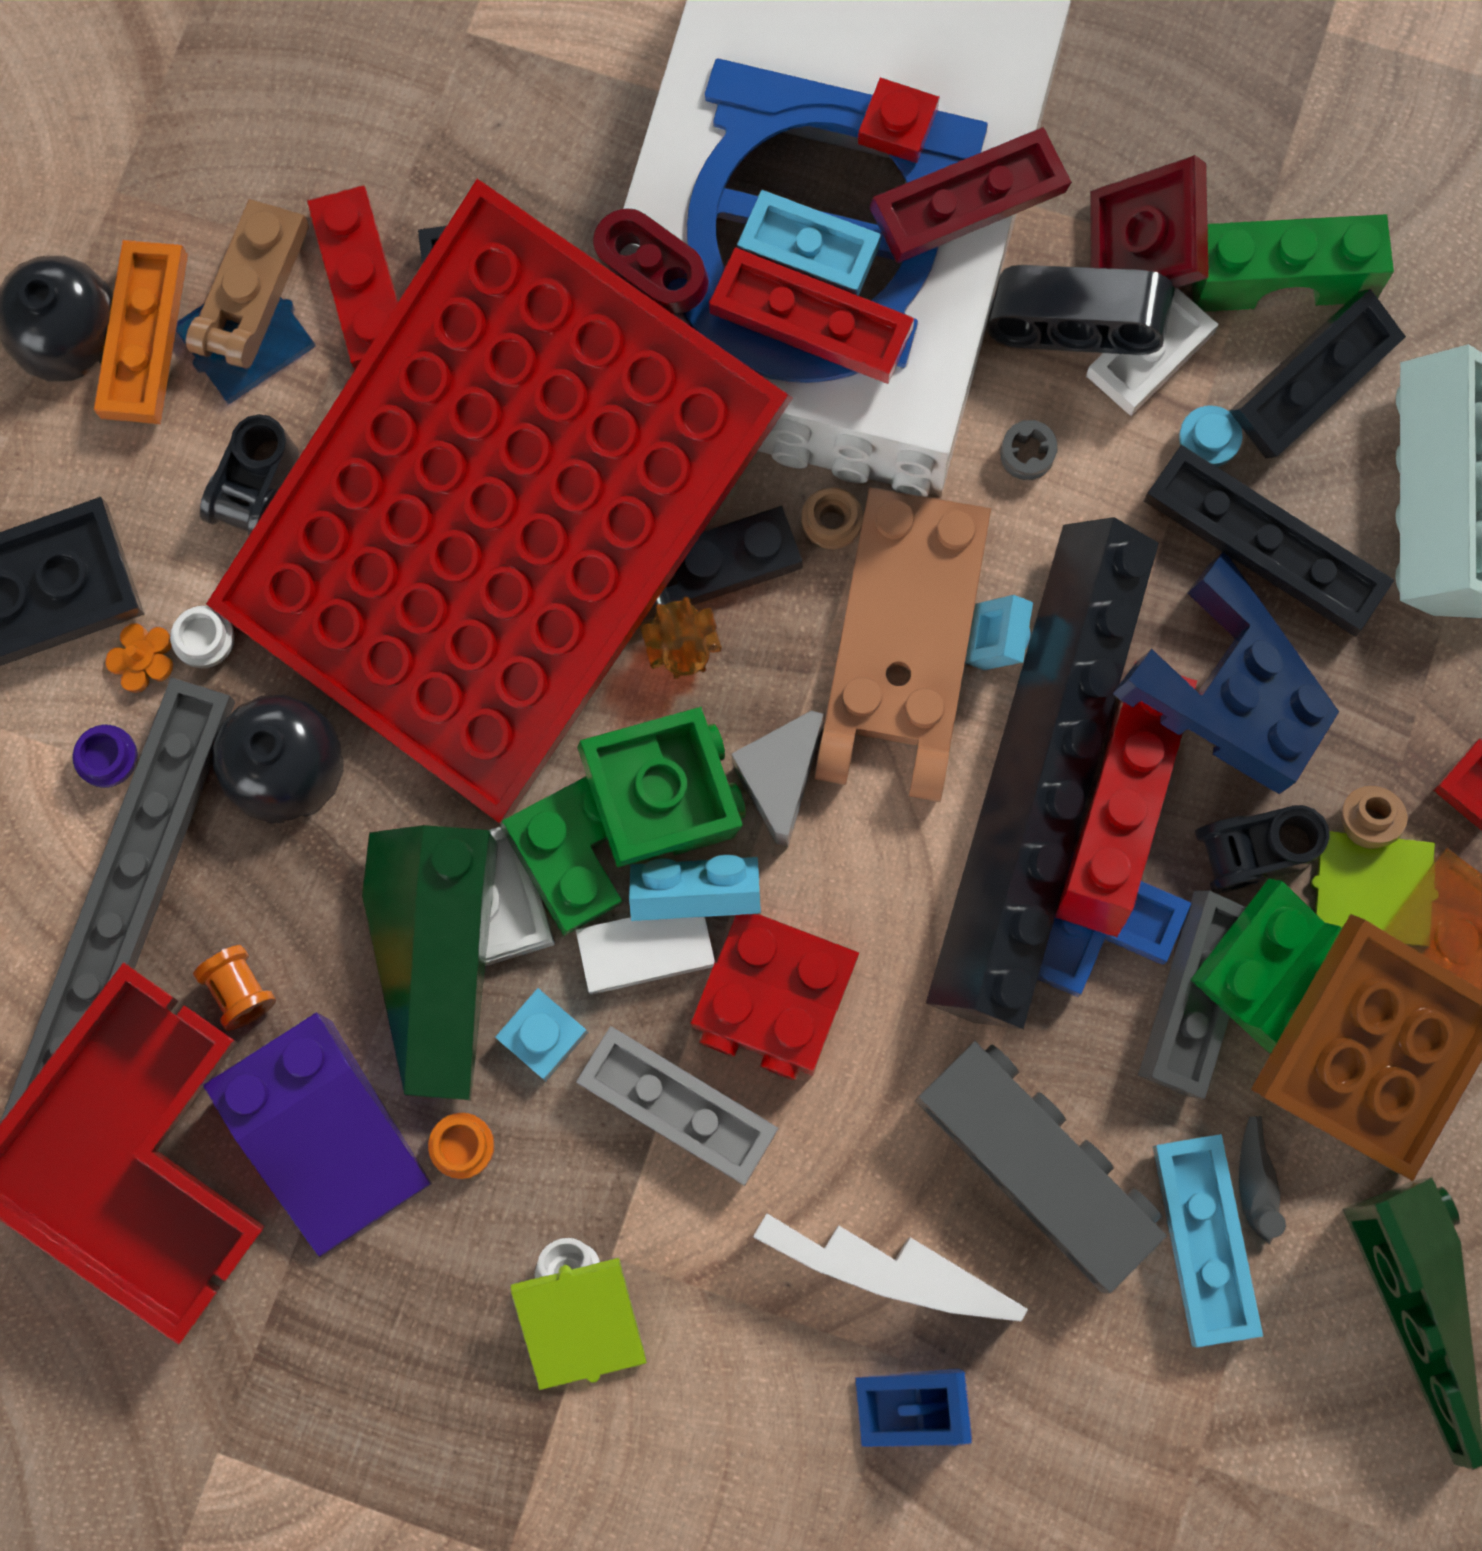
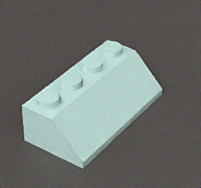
(1441, 483)

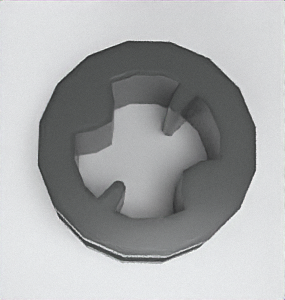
(1022, 433)

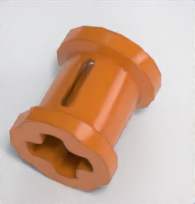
(234, 987)

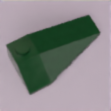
(429, 933)
(1421, 1280)

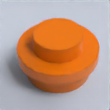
(461, 1145)

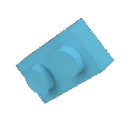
(810, 242)
(694, 888)

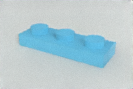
(1207, 1241)

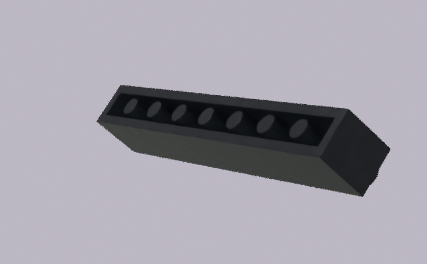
(1043, 774)

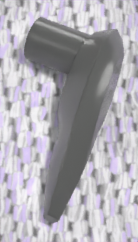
(1259, 1184)

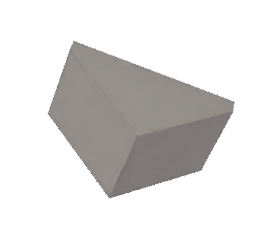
(778, 770)

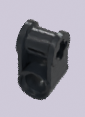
(245, 486)
(1249, 847)

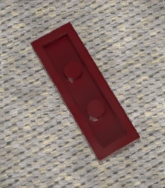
(970, 194)

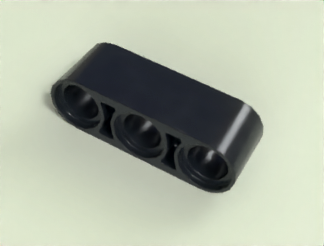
(1081, 309)

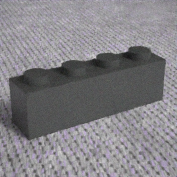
(1042, 1167)

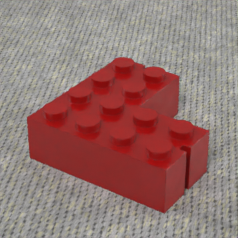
(86, 1161)

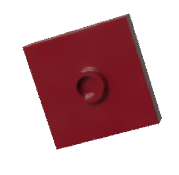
(1154, 222)

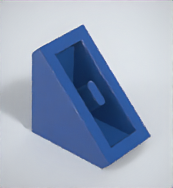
(914, 1409)

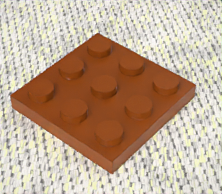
(1378, 1048)

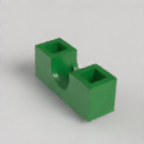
(1321, 254)

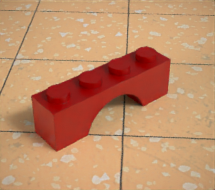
(1120, 821)

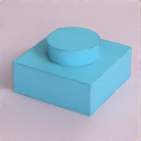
(999, 632)
(541, 1034)

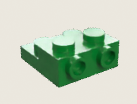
(662, 787)
(1267, 962)

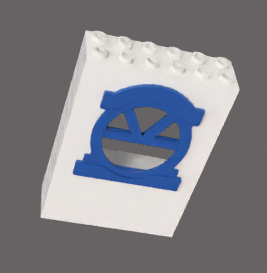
(810, 72)

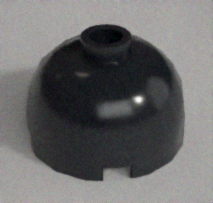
(54, 317)
(277, 758)

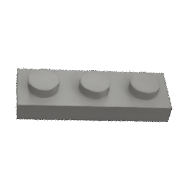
(677, 1105)

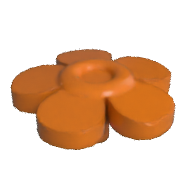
(141, 657)

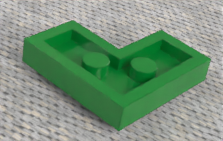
(556, 851)

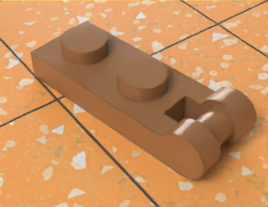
(248, 283)

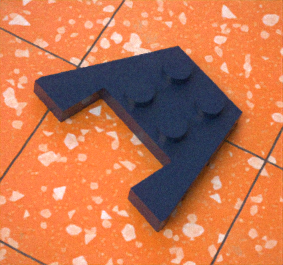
(1258, 700)

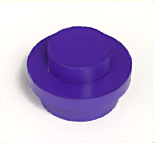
(105, 756)

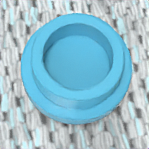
(1211, 434)

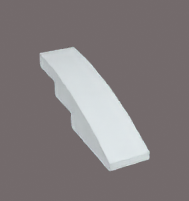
(913, 1277)

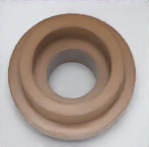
(837, 501)
(1367, 830)

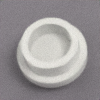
(202, 637)

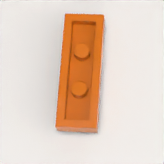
(141, 332)

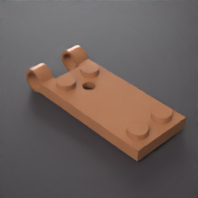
(907, 609)

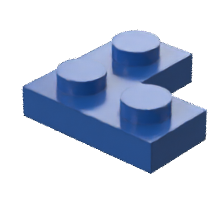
(1147, 932)

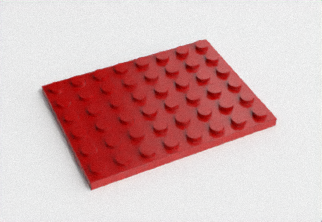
(496, 500)

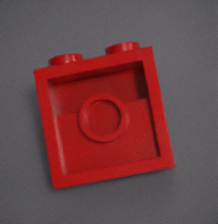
(774, 994)

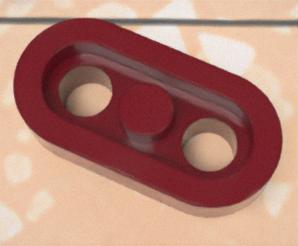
(655, 263)

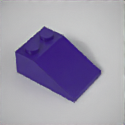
(317, 1133)

